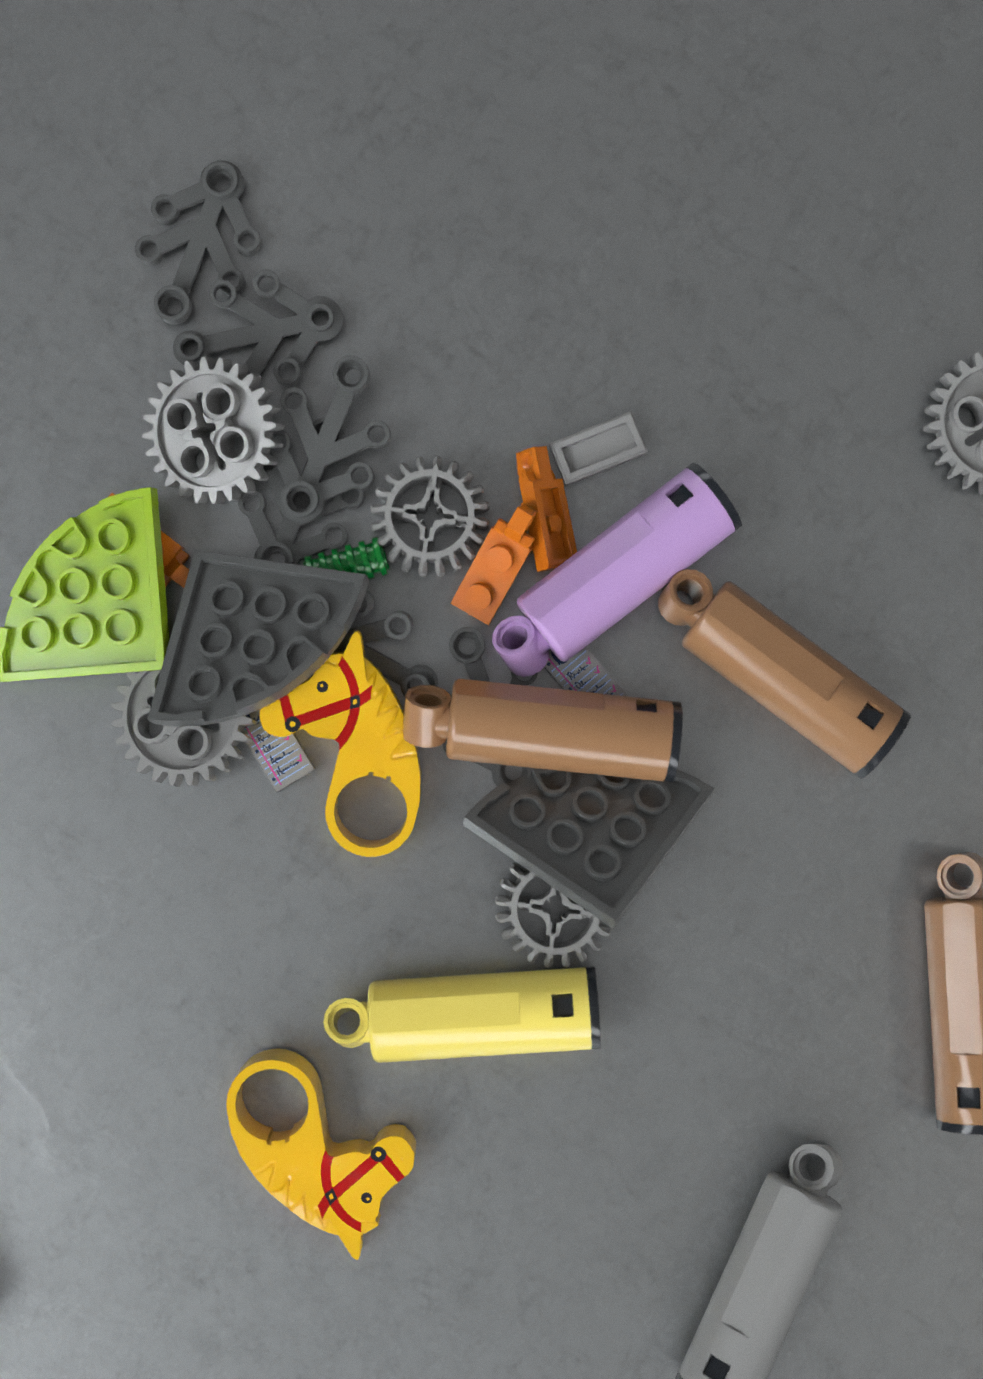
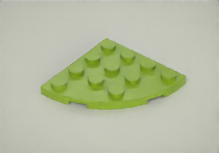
(91, 596)

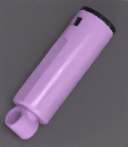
(616, 571)

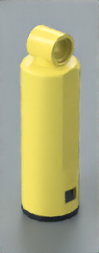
(474, 1015)

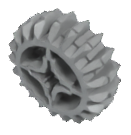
(409, 514)
(550, 944)

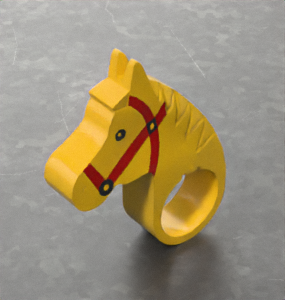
(361, 712)
(309, 1173)

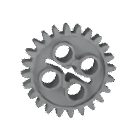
(960, 391)
(246, 416)
(169, 751)

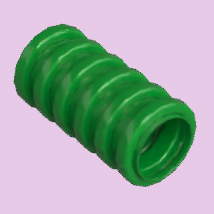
(363, 559)

